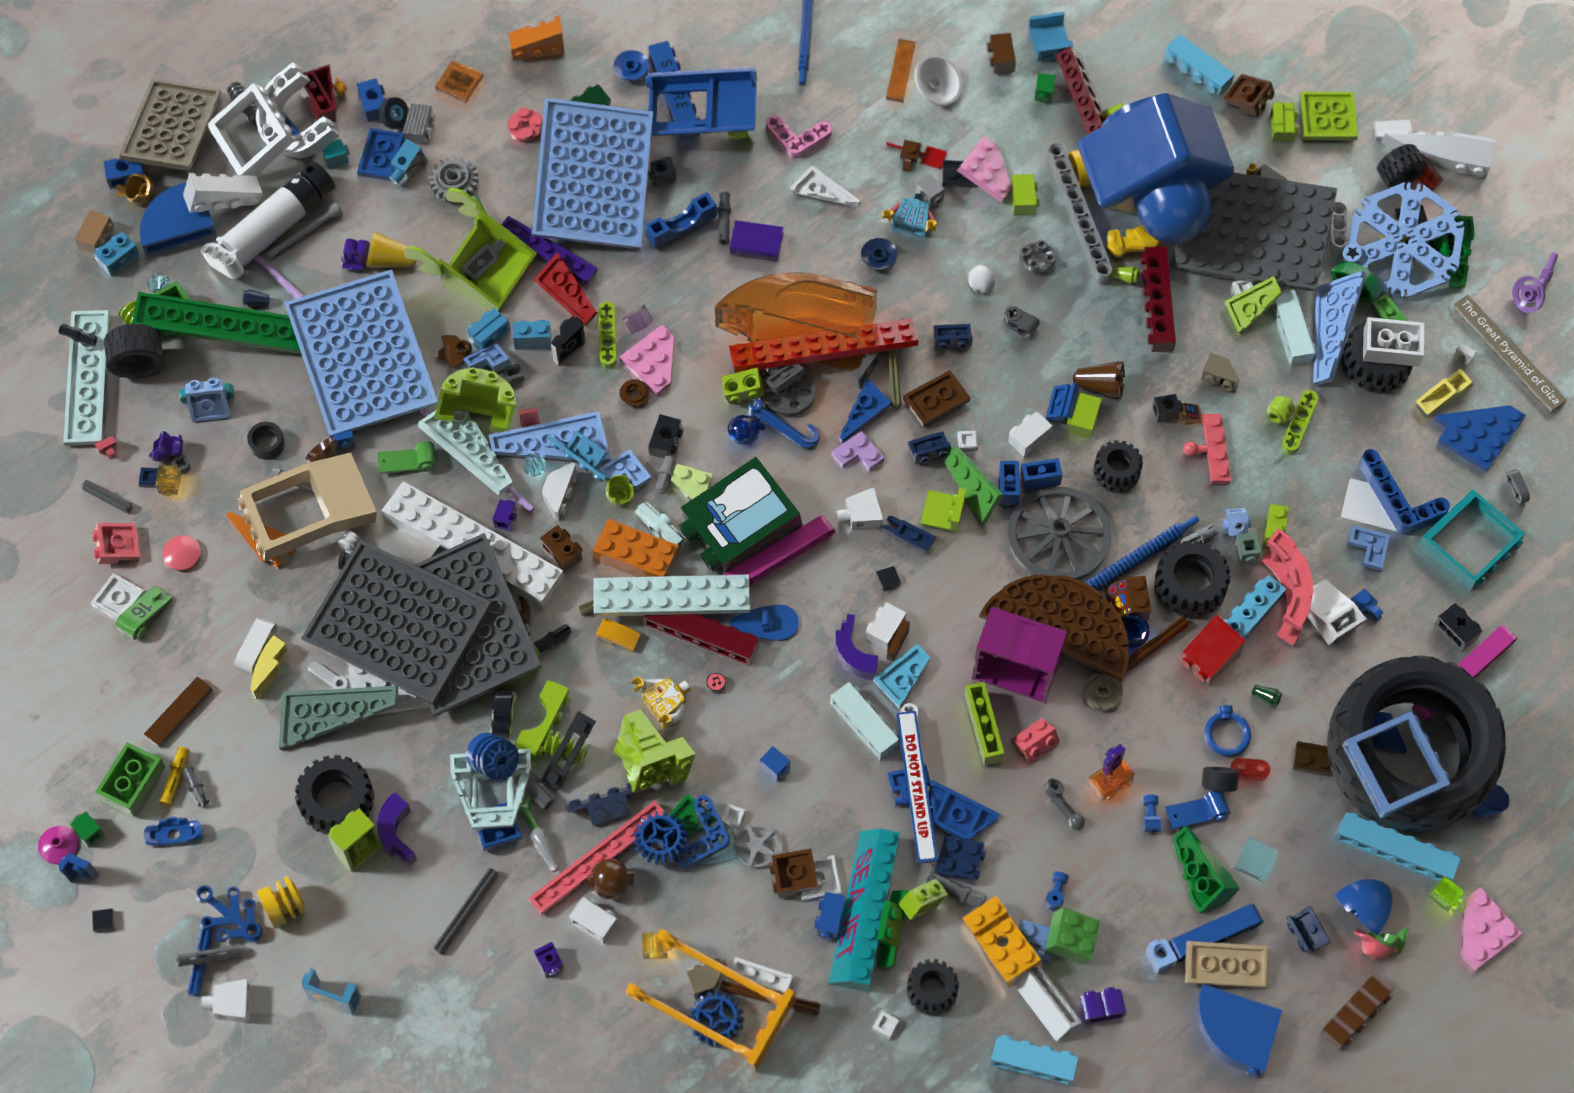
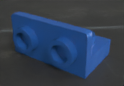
(74, 865)

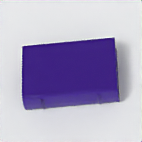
(756, 240)

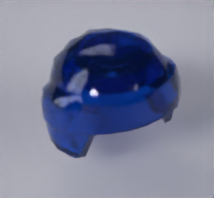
(744, 429)
(1137, 630)

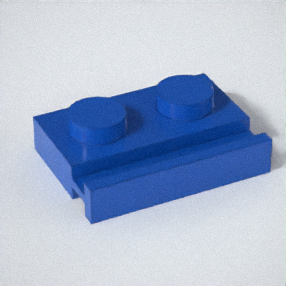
(1062, 402)

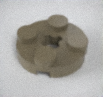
(1101, 702)

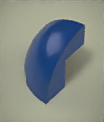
(1368, 901)

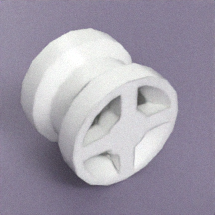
(349, 541)

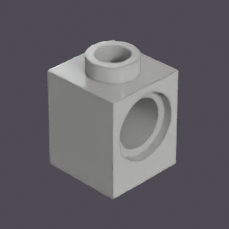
(931, 190)

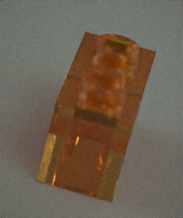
(1104, 789)

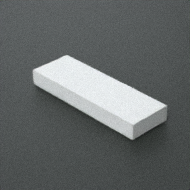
(762, 975)

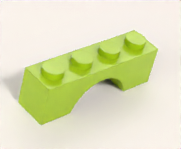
(553, 699)

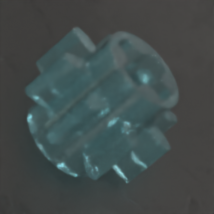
(157, 282)
(534, 465)

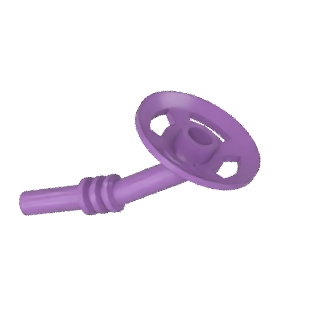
(1532, 293)

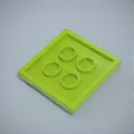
(1328, 115)

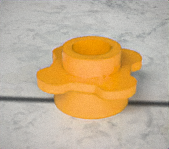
(339, 88)

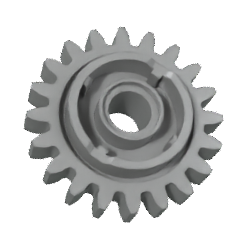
(442, 176)

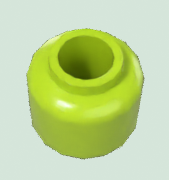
(1280, 409)

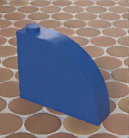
(170, 223)
(1237, 1028)

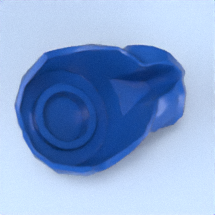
(1494, 804)

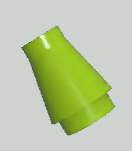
(1126, 274)

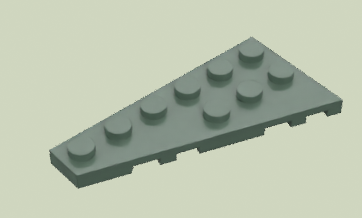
(323, 711)

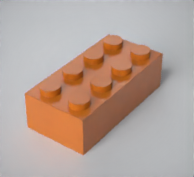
(634, 551)

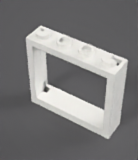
(271, 151)

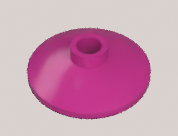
(54, 853)

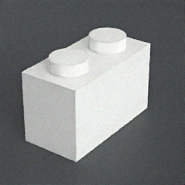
(1029, 433)
(885, 626)
(593, 919)

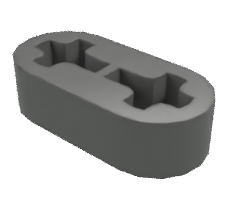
(1517, 486)

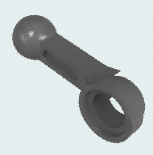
(1075, 820)

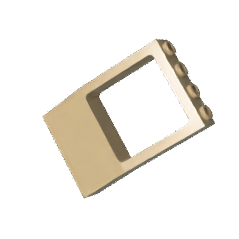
(338, 492)

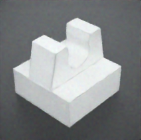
(1465, 351)

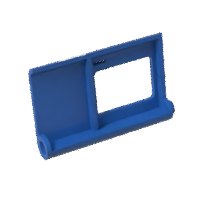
(728, 100)

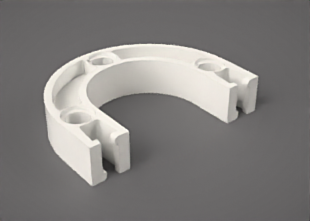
(280, 90)

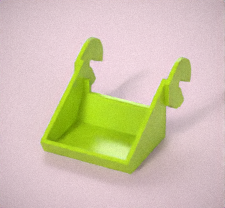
(500, 278)

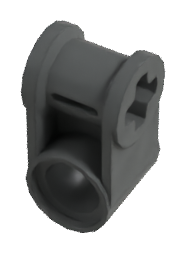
(1021, 323)

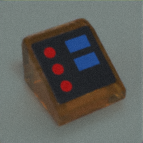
(1191, 414)

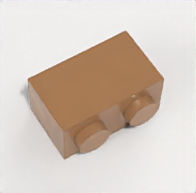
(94, 231)

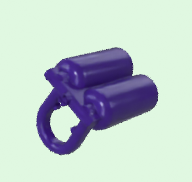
(355, 254)

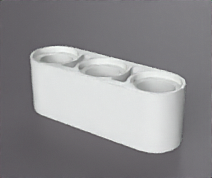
(1338, 236)
(254, 644)

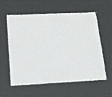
(1364, 506)

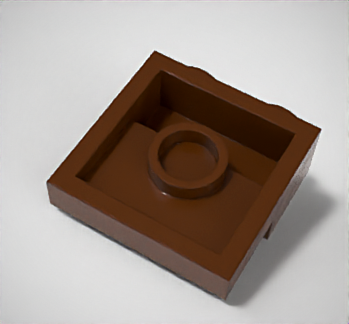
(1250, 94)
(793, 873)

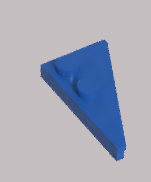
(869, 405)

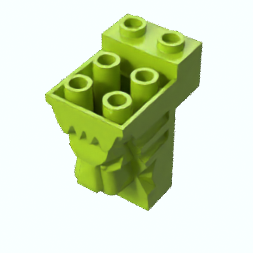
(648, 756)

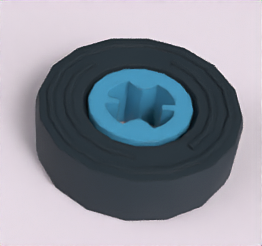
(387, 116)

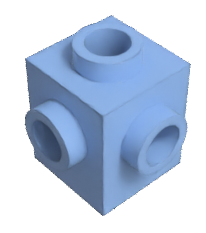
(1236, 522)

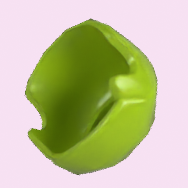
(619, 490)

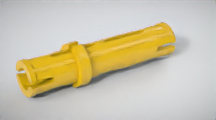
(171, 784)

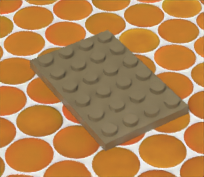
(170, 124)

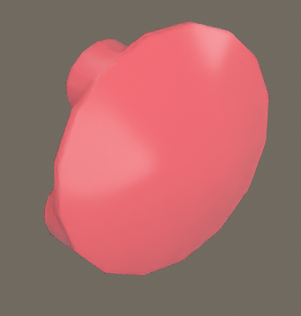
(181, 553)

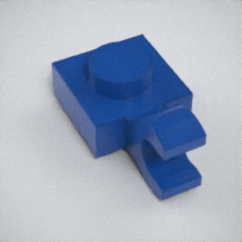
(1367, 604)

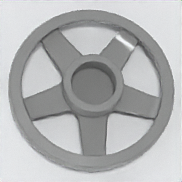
(757, 845)

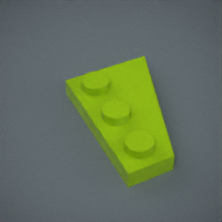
(1252, 303)

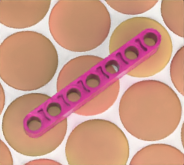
(785, 550)
(1478, 660)

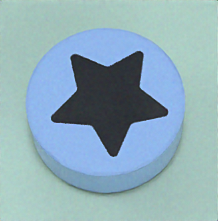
(1352, 253)

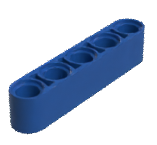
(1219, 930)

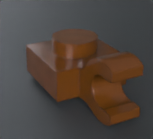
(910, 152)

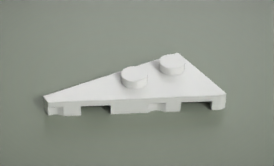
(819, 186)

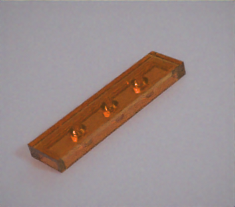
(901, 70)

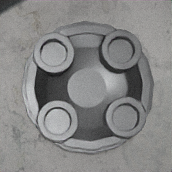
(1037, 256)

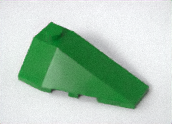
(1445, 246)
(1206, 877)

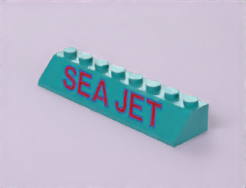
(863, 909)

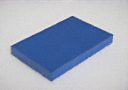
(378, 154)

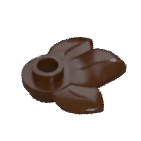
(451, 350)

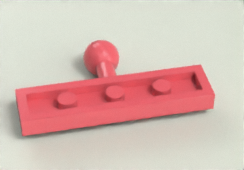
(1214, 447)

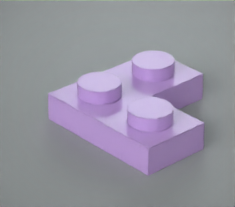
(860, 448)

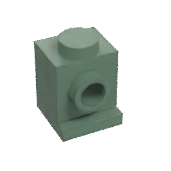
(1249, 542)

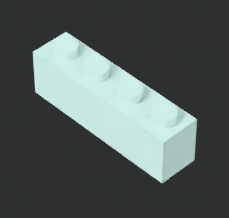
(1293, 328)
(864, 720)

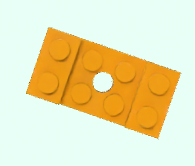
(988, 926)

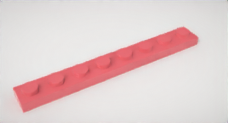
(578, 872)

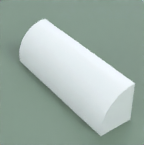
(1047, 1003)

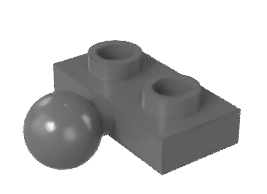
(783, 377)

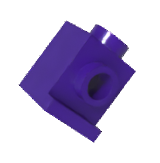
(505, 515)
(549, 968)

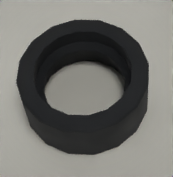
(266, 453)

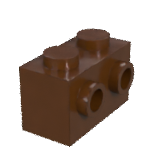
(1001, 52)
(561, 548)

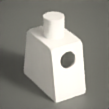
(862, 511)
(229, 1001)

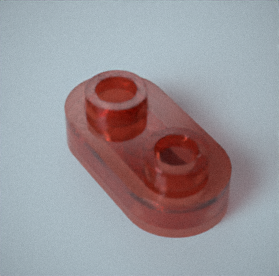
(1250, 769)

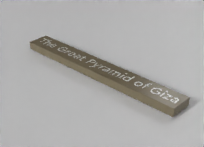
(1509, 353)

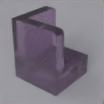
(638, 319)

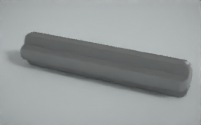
(106, 496)

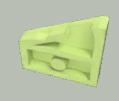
(691, 480)

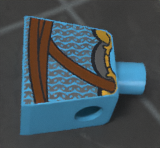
(407, 162)

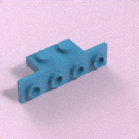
(584, 451)

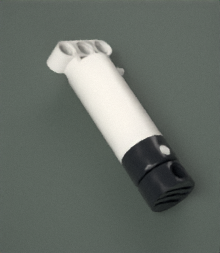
(269, 221)

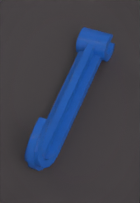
(785, 429)

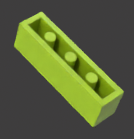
(984, 723)

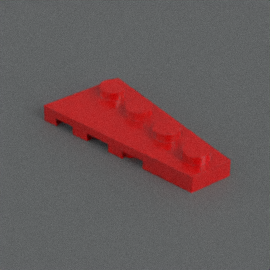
(564, 288)

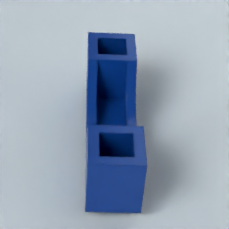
(697, 213)

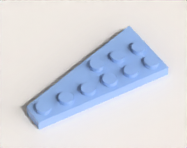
(1333, 317)
(533, 439)

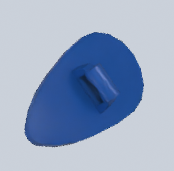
(768, 622)

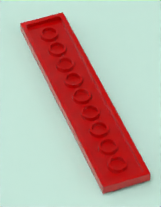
(822, 346)

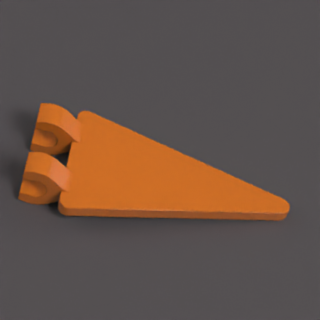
(244, 530)

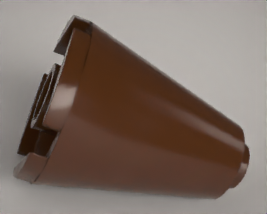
(1102, 378)

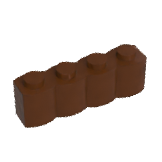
(1357, 1011)

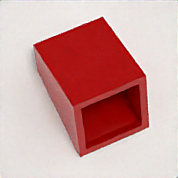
(1212, 650)

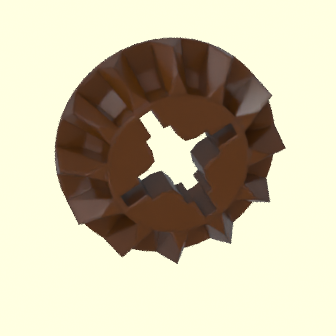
(629, 387)

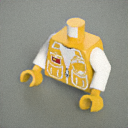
(663, 698)

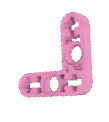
(793, 140)

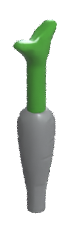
(539, 836)

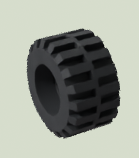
(1402, 166)
(1118, 479)
(937, 971)

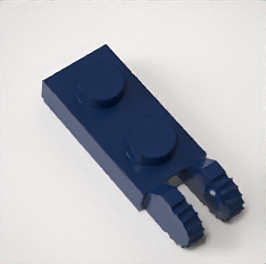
(909, 534)

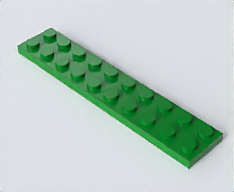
(216, 322)

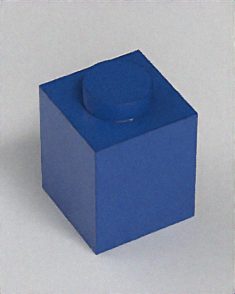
(775, 764)

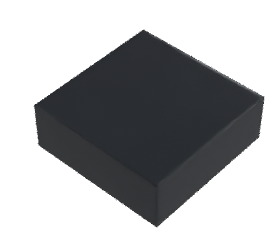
(888, 578)
(103, 920)

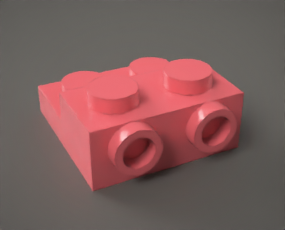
(115, 542)

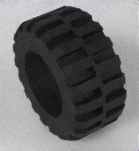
(1369, 373)
(1198, 557)
(326, 772)

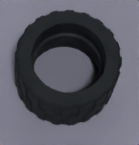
(133, 351)

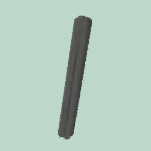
(465, 911)

